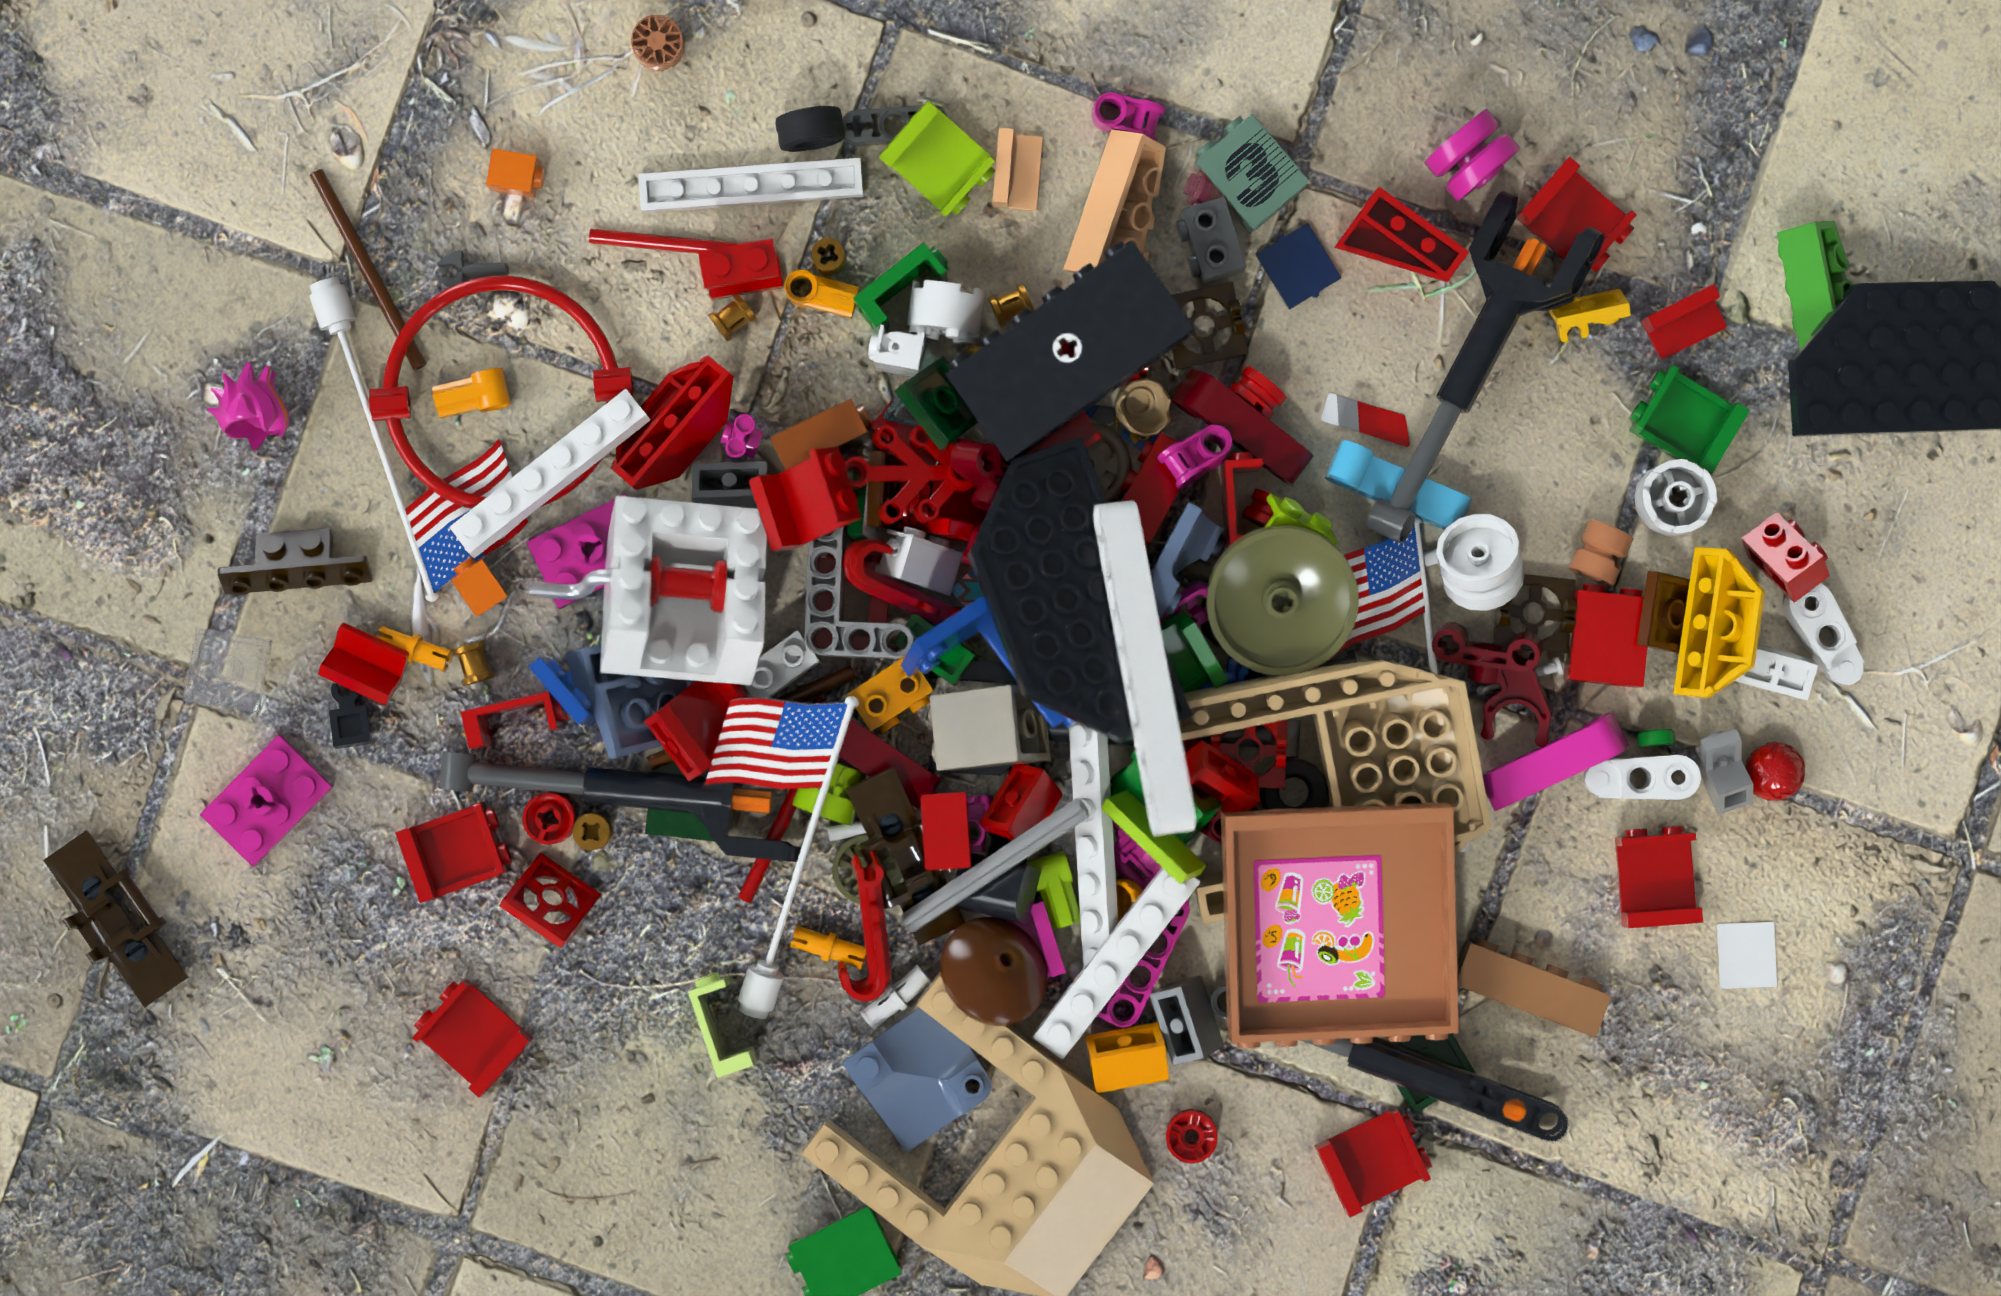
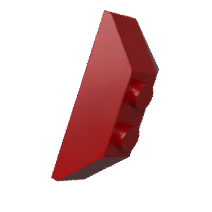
(683, 417)

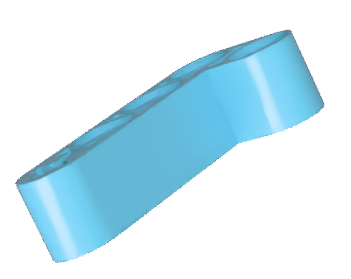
(1375, 478)

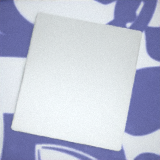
(1747, 955)

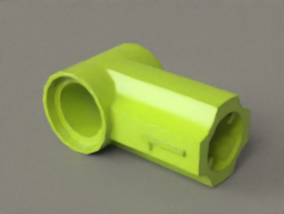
(1057, 889)

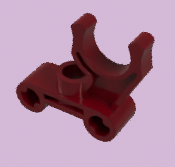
(980, 466)
(1503, 666)

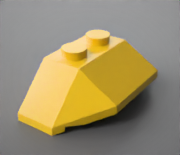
(1718, 624)

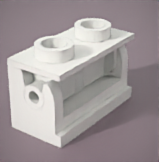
(897, 352)
(920, 561)
(782, 666)

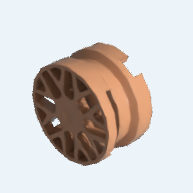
(657, 43)

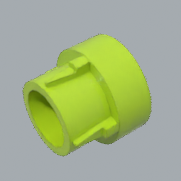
(837, 803)

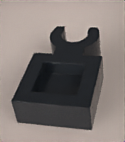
(351, 722)

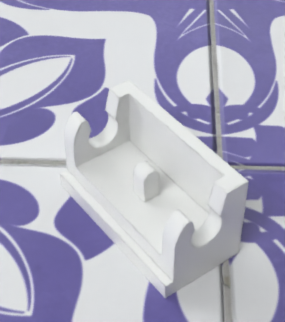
(1781, 672)

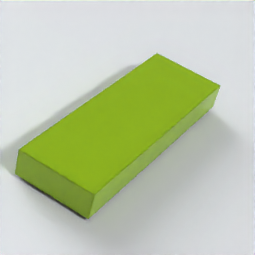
(1164, 849)

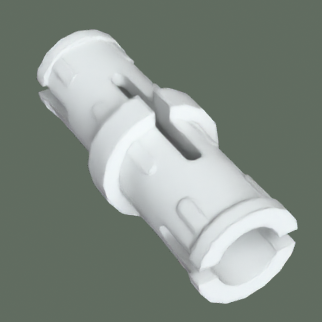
(895, 997)

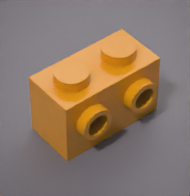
(889, 695)
(1126, 1059)

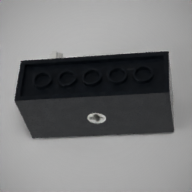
(1120, 326)

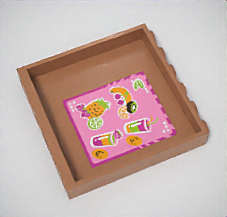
(1340, 924)

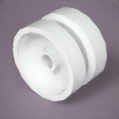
(1480, 562)

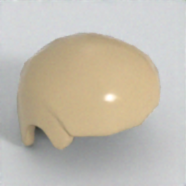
(1143, 407)

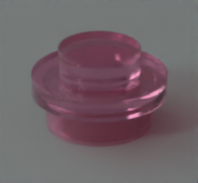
(1197, 188)

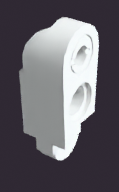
(1842, 659)
(1612, 777)

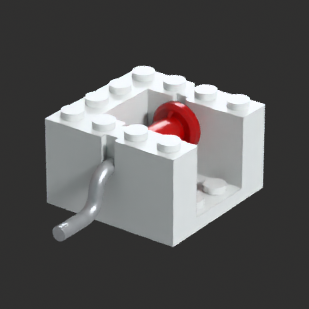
(679, 591)

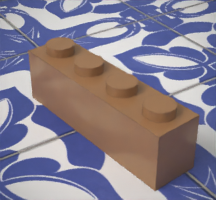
(1532, 989)

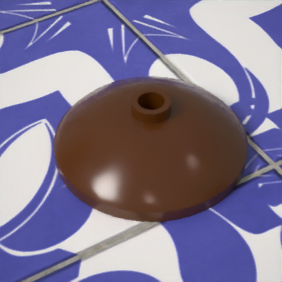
(982, 983)

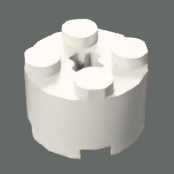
(945, 311)
(1692, 511)

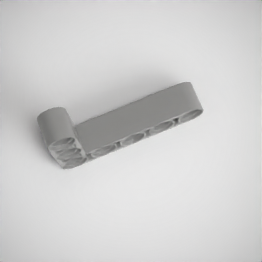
(833, 618)

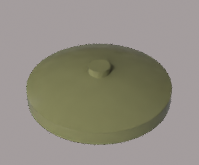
(1282, 600)

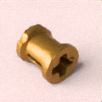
(825, 245)
(1010, 304)
(732, 317)
(473, 663)

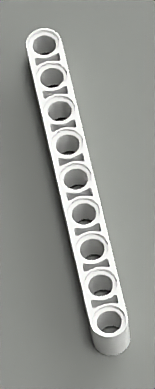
(1144, 668)

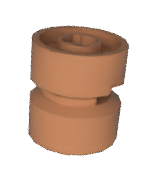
(1601, 553)

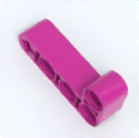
(1555, 761)
(1155, 963)

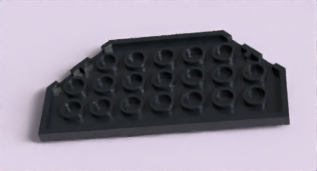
(1902, 362)
(1049, 590)

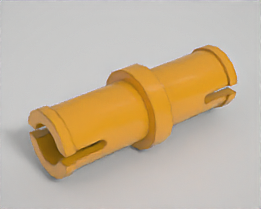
(418, 649)
(829, 947)

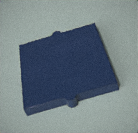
(1298, 266)

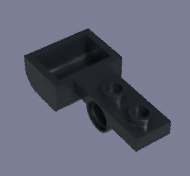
(1008, 895)

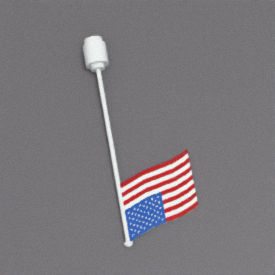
(429, 516)
(1391, 591)
(779, 748)

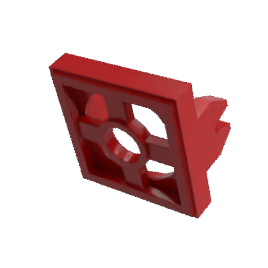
(1275, 776)
(546, 868)

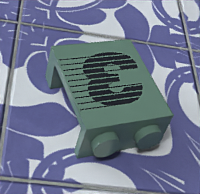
(1251, 171)

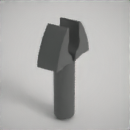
(469, 271)

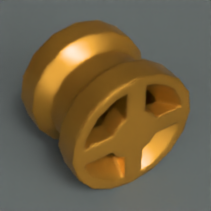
(598, 829)

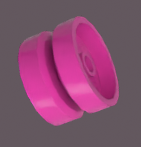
(1472, 155)

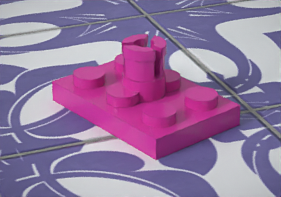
(573, 549)
(266, 800)

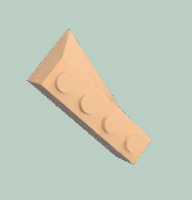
(1119, 199)

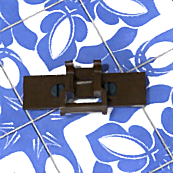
(893, 824)
(104, 924)

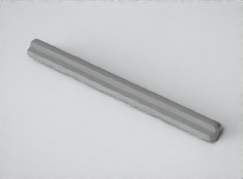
(995, 865)

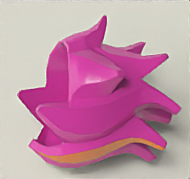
(250, 407)

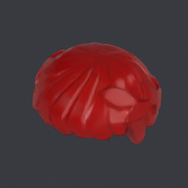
(1775, 771)

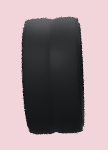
(810, 128)

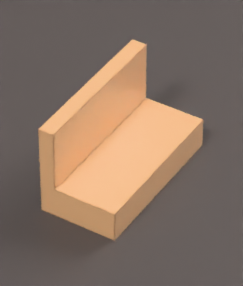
(1017, 171)

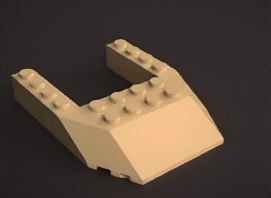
(1380, 734)
(1040, 1195)

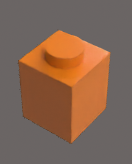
(515, 173)
(478, 585)

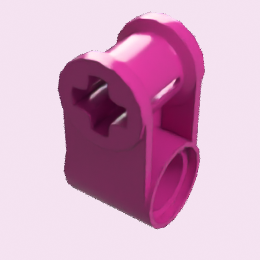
(1131, 114)
(1190, 457)

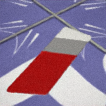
(1366, 419)

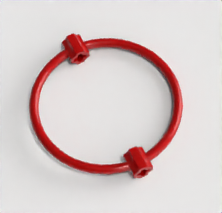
(394, 402)

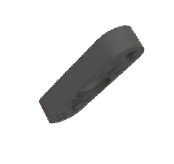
(866, 119)

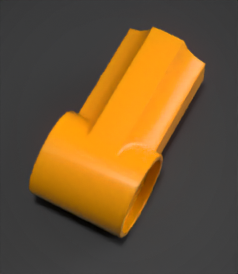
(825, 295)
(481, 392)

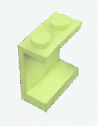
(722, 1063)

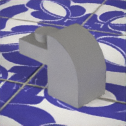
(1723, 771)

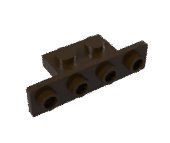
(295, 562)

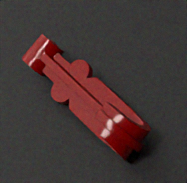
(889, 589)
(874, 933)

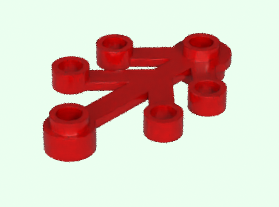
(915, 472)

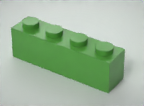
(1813, 273)

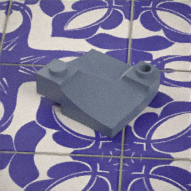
(1190, 541)
(621, 701)
(918, 1077)

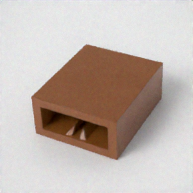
(838, 427)

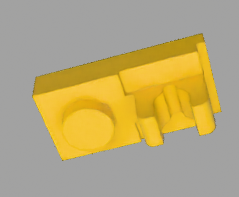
(1598, 308)

